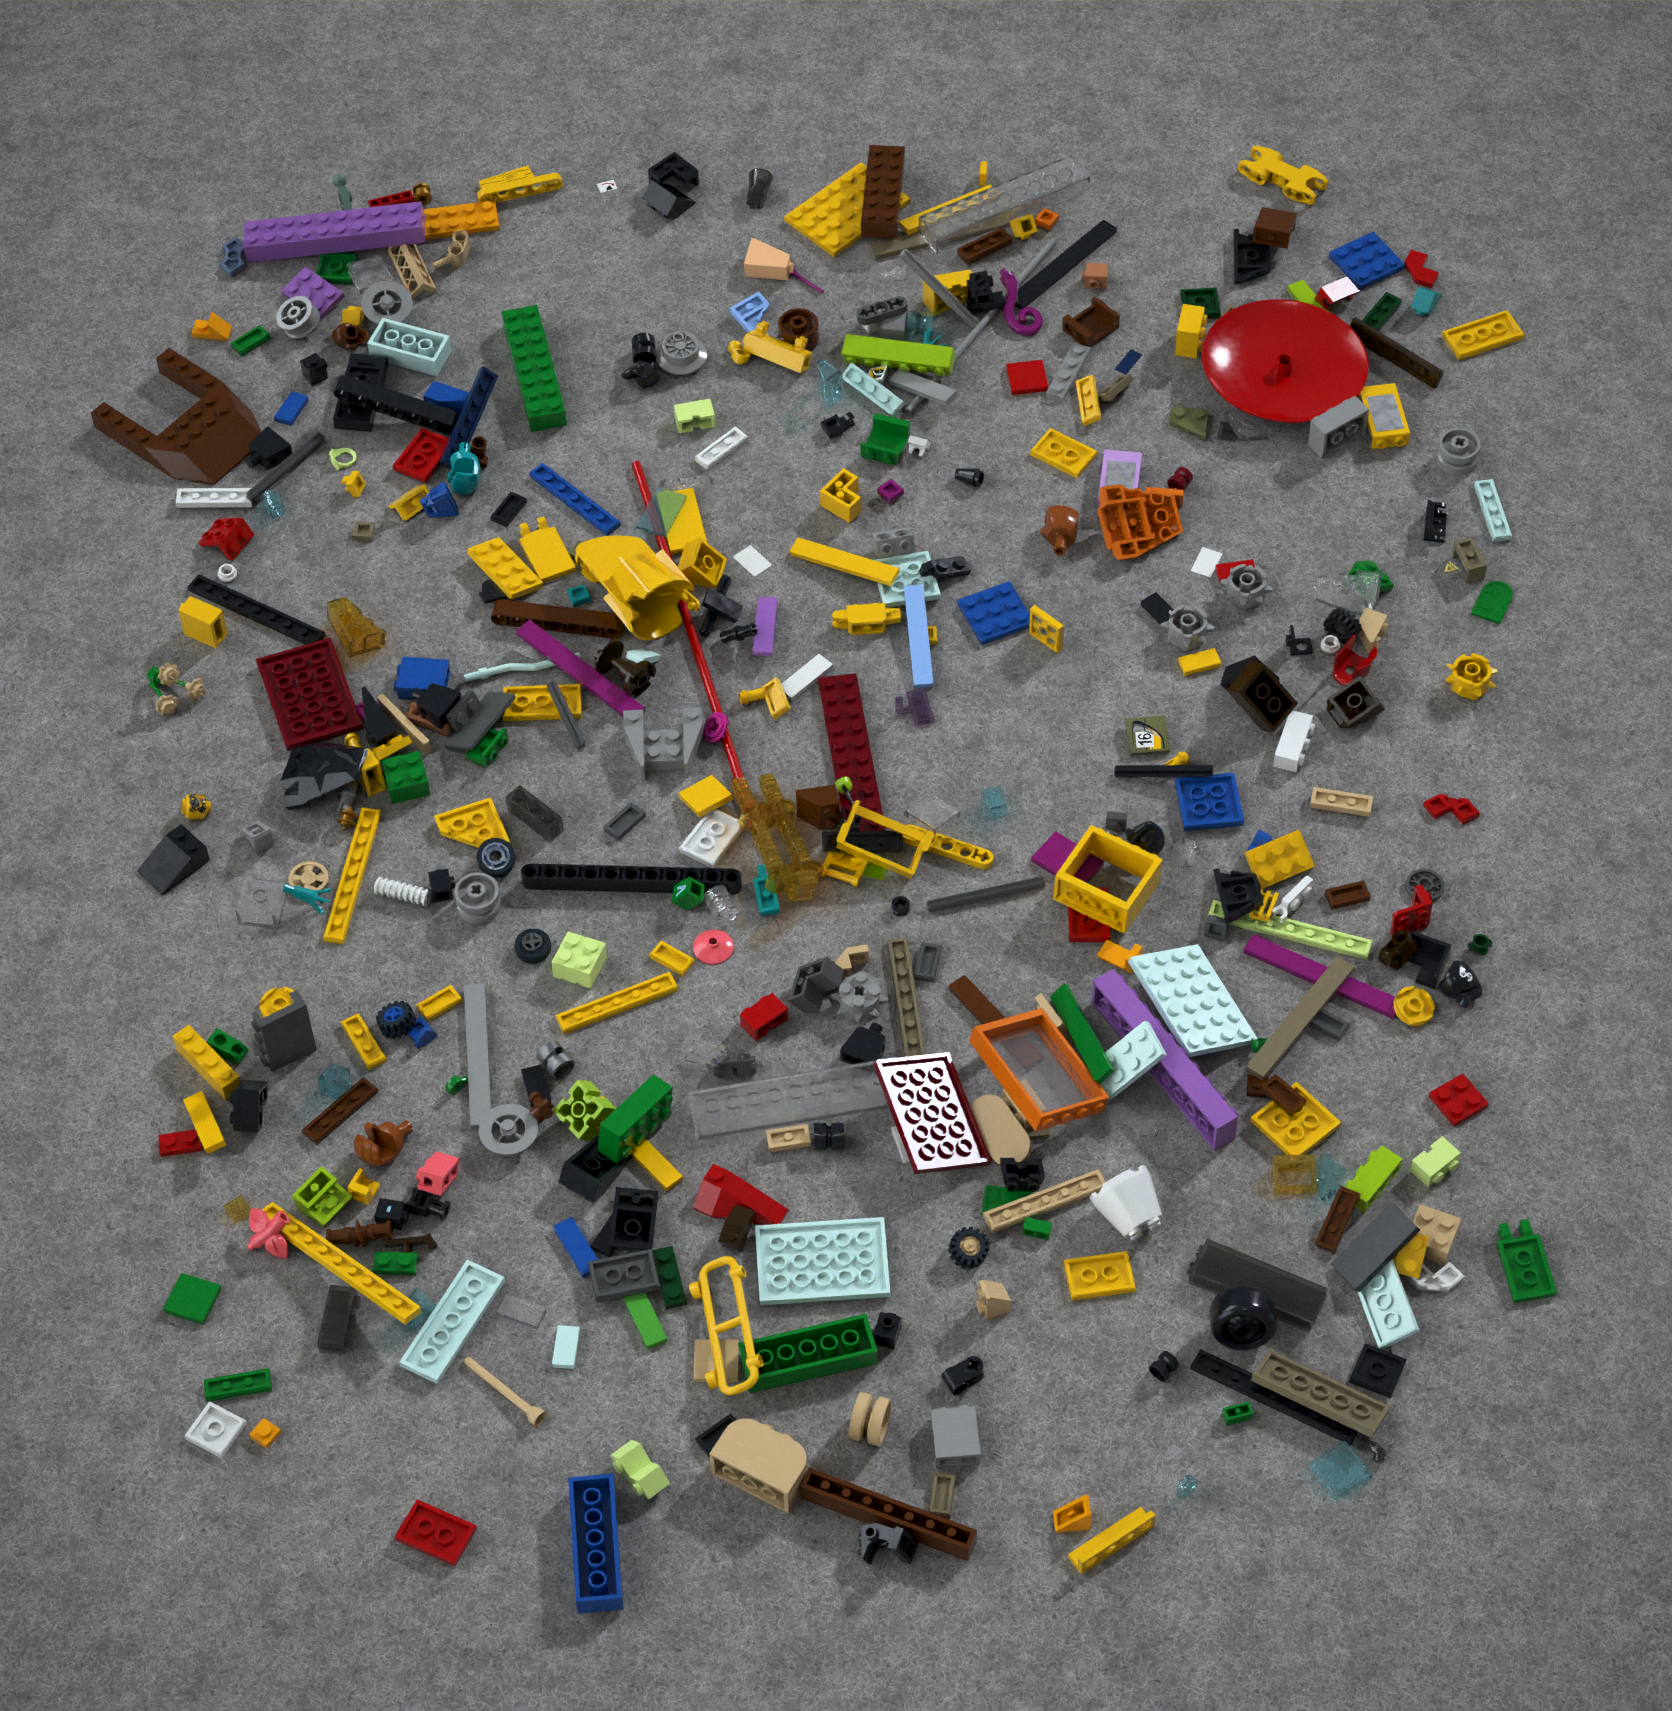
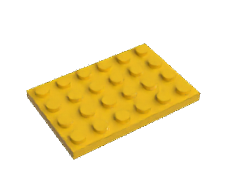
(835, 212)

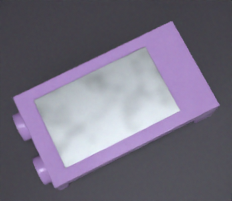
(1121, 469)

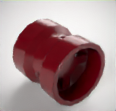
(1178, 480)

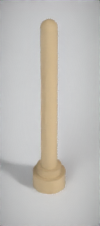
(534, 1414)

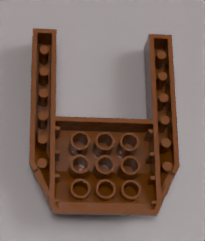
(202, 441)

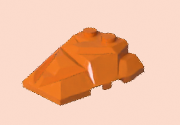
(1136, 520)

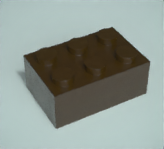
(1262, 696)

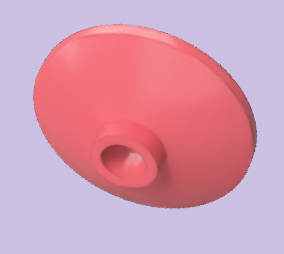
(713, 953)

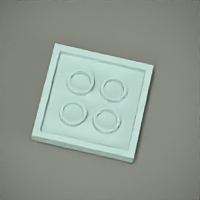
(909, 566)

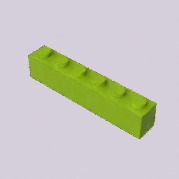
(898, 354)

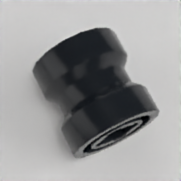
(1163, 1366)

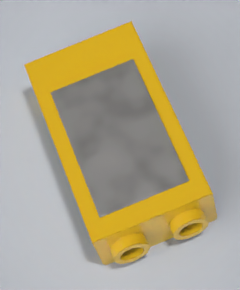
(1386, 416)

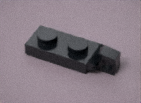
(945, 568)

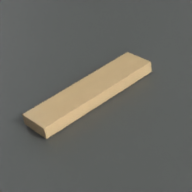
(404, 724)

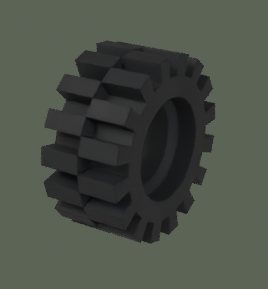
(1342, 625)

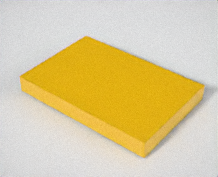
(1063, 453)
(1099, 1275)

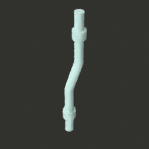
(484, 673)

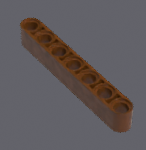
(557, 618)

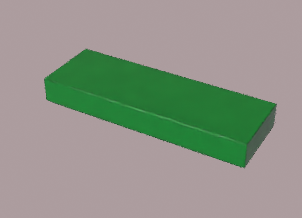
(237, 1385)

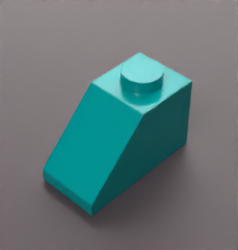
(1425, 301)

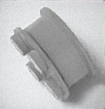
(298, 317)

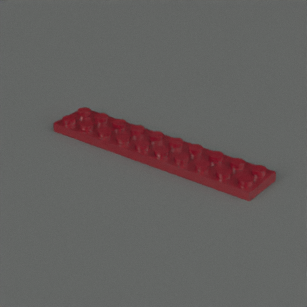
(850, 744)

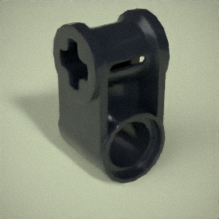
(963, 1375)

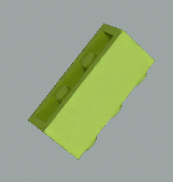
(1374, 1176)

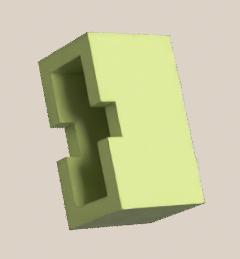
(694, 415)
(1434, 1165)

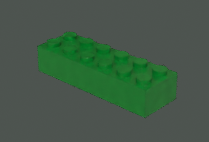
(812, 1352)

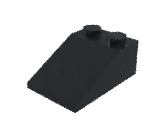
(174, 859)
(590, 1171)

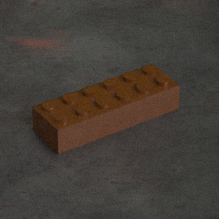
(883, 191)

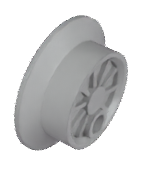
(386, 301)
(681, 353)
(508, 1130)

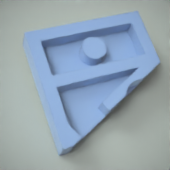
(750, 311)

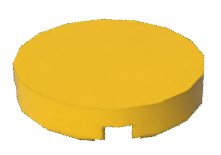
(272, 997)
(1413, 1006)

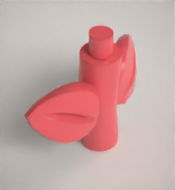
(268, 1232)

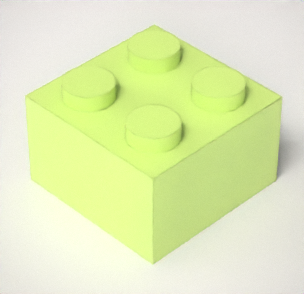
(579, 959)

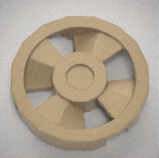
(308, 878)

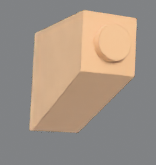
(767, 262)

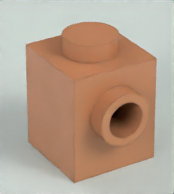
(1095, 275)

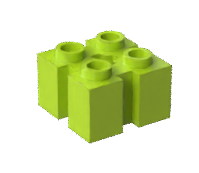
(584, 1110)

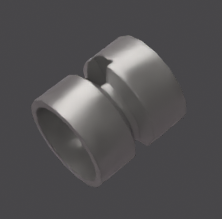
(555, 1060)

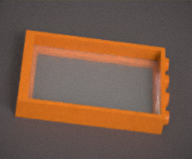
(1038, 1069)

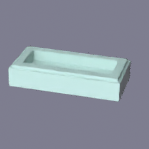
(642, 654)
(565, 1347)

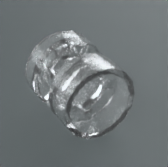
(721, 904)

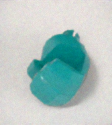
(465, 471)

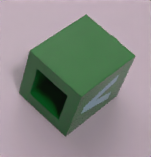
(688, 893)

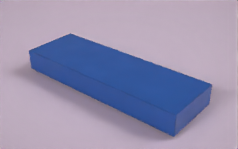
(575, 1245)

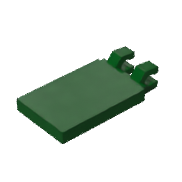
(1525, 1263)

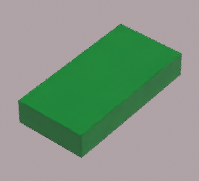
(250, 340)

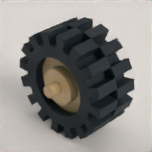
(968, 1247)

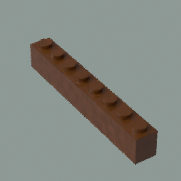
(880, 1509)

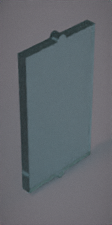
(661, 512)

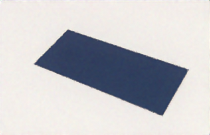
(1128, 362)

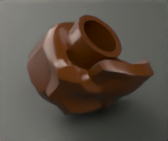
(350, 336)

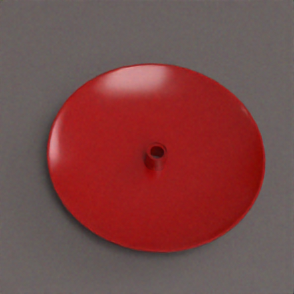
(1284, 360)

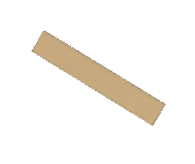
(1044, 1201)

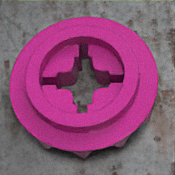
(712, 724)

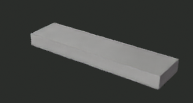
(922, 387)

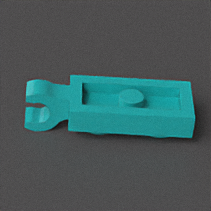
(766, 900)

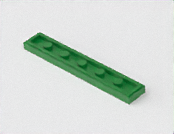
(1082, 1033)

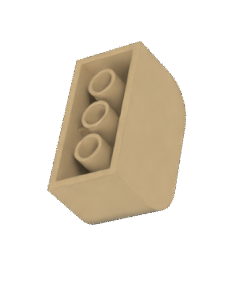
(760, 1462)

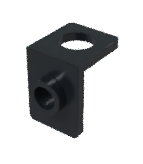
(1292, 642)

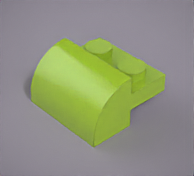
(321, 1197)

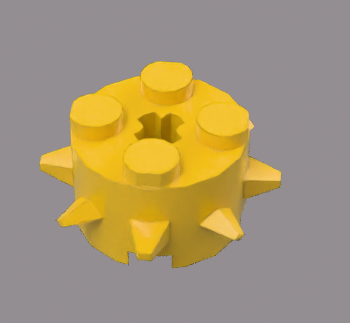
(1471, 676)

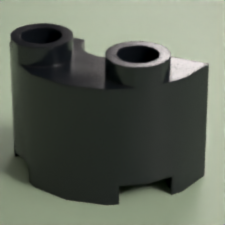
(1022, 1175)

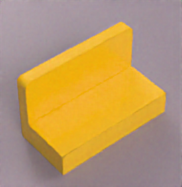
(410, 502)

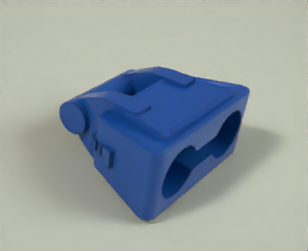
(439, 502)

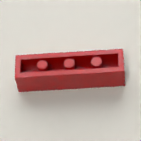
(398, 198)

